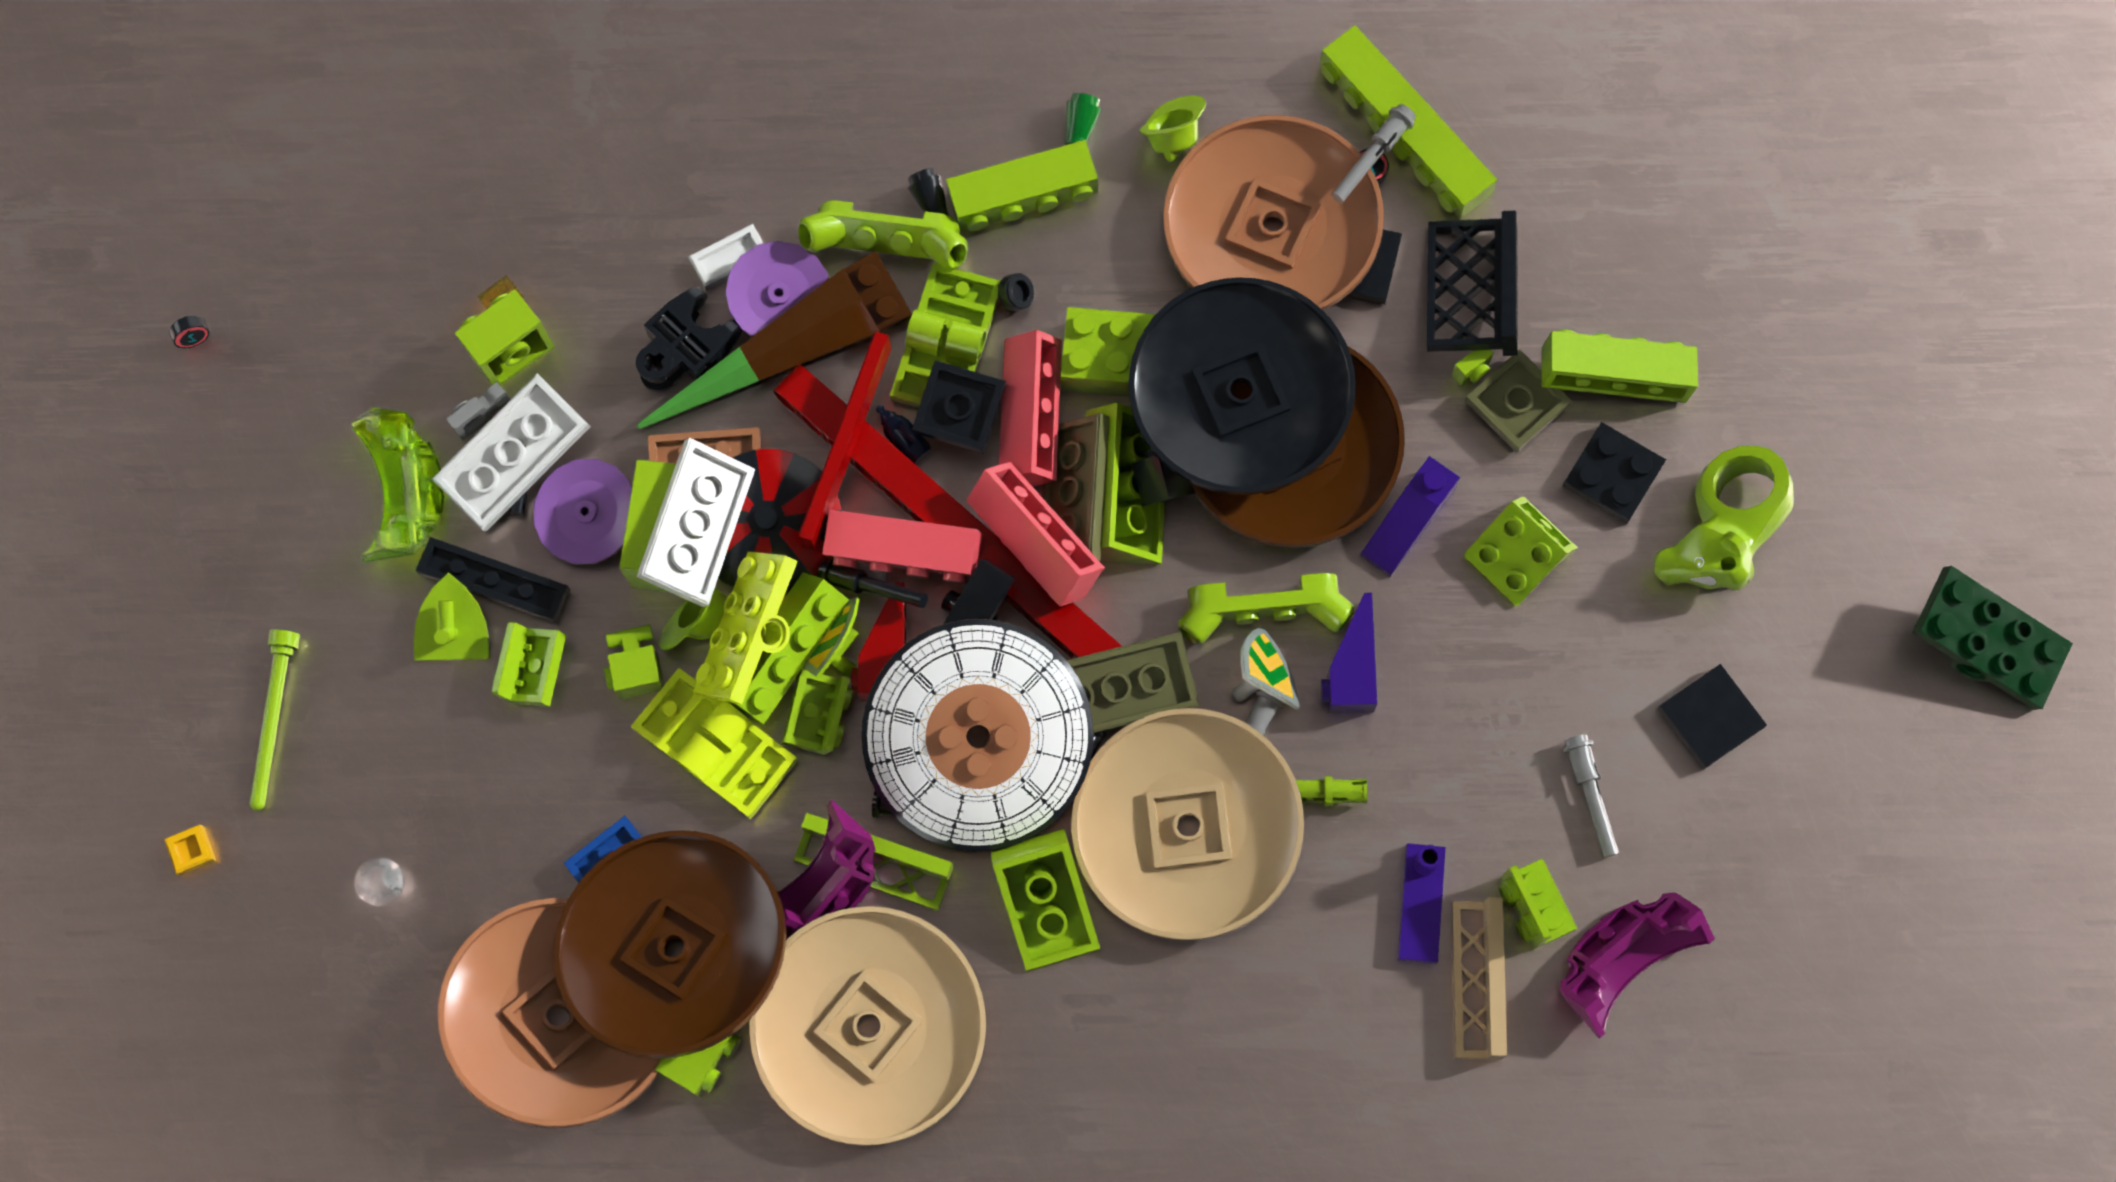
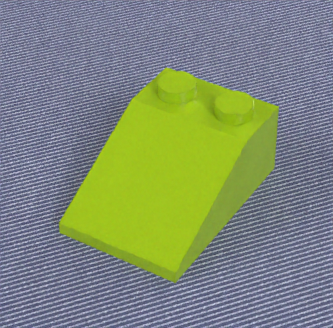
(1045, 899)

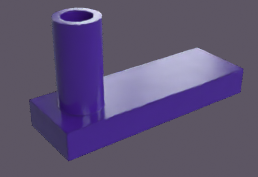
(1421, 903)

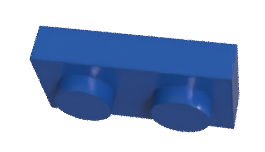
(608, 841)

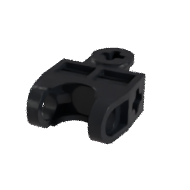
(681, 344)

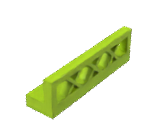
(888, 853)

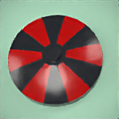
(775, 513)

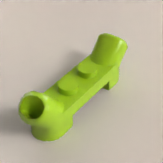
(840, 226)
(1316, 595)

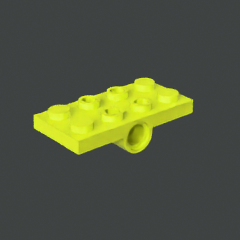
(747, 627)
(715, 744)

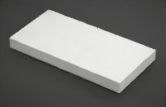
(511, 452)
(696, 522)

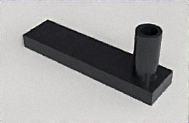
(982, 593)

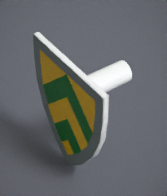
(1265, 669)

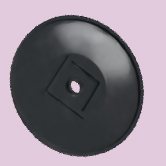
(1250, 336)

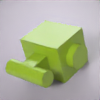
(636, 668)

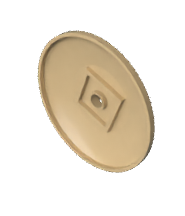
(1179, 768)
(927, 1037)

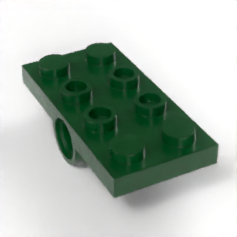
(1992, 638)

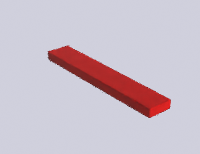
(845, 440)

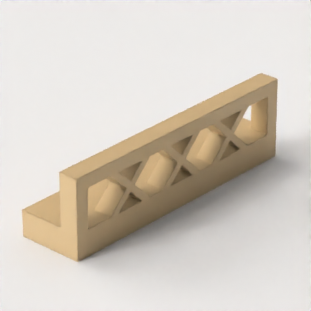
(1493, 979)

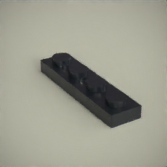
(494, 579)

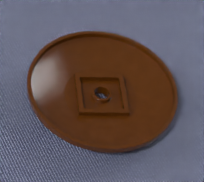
(1341, 490)
(637, 903)

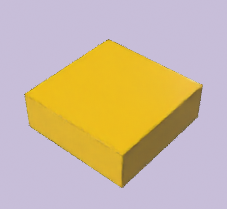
(189, 850)

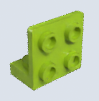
(1519, 550)
(1536, 903)

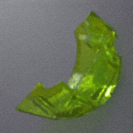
(406, 471)

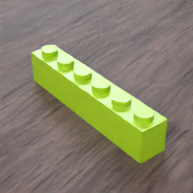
(1430, 146)

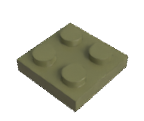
(1516, 401)

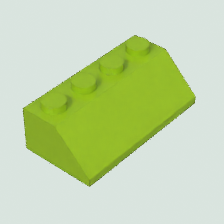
(1129, 530)

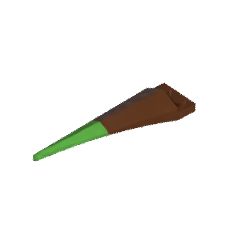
(828, 319)

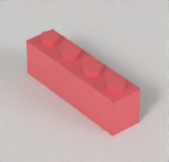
(1031, 405)
(1035, 534)
(903, 545)

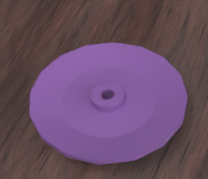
(770, 282)
(583, 511)

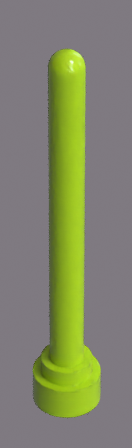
(282, 645)

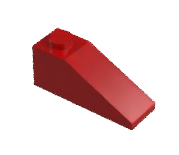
(883, 642)

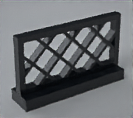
(1504, 290)

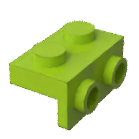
(528, 665)
(817, 712)

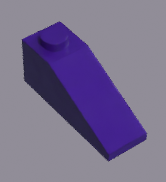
(1410, 515)
(1352, 675)

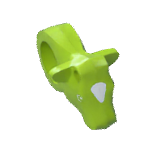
(1723, 545)

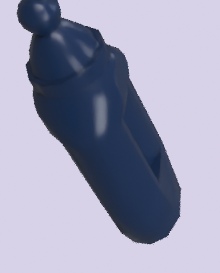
(900, 434)

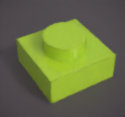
(1472, 367)

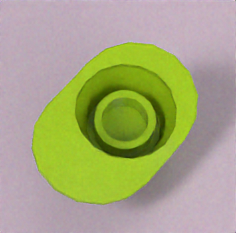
(1174, 126)
(693, 621)

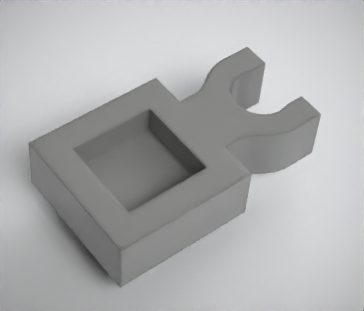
(473, 414)

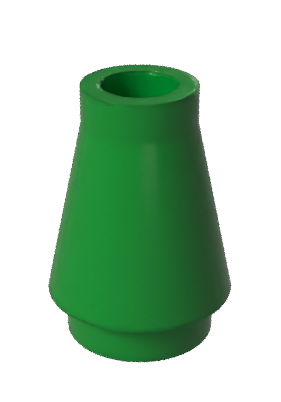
(1081, 117)

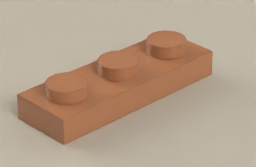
(729, 442)

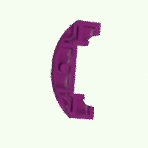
(835, 877)
(1624, 947)

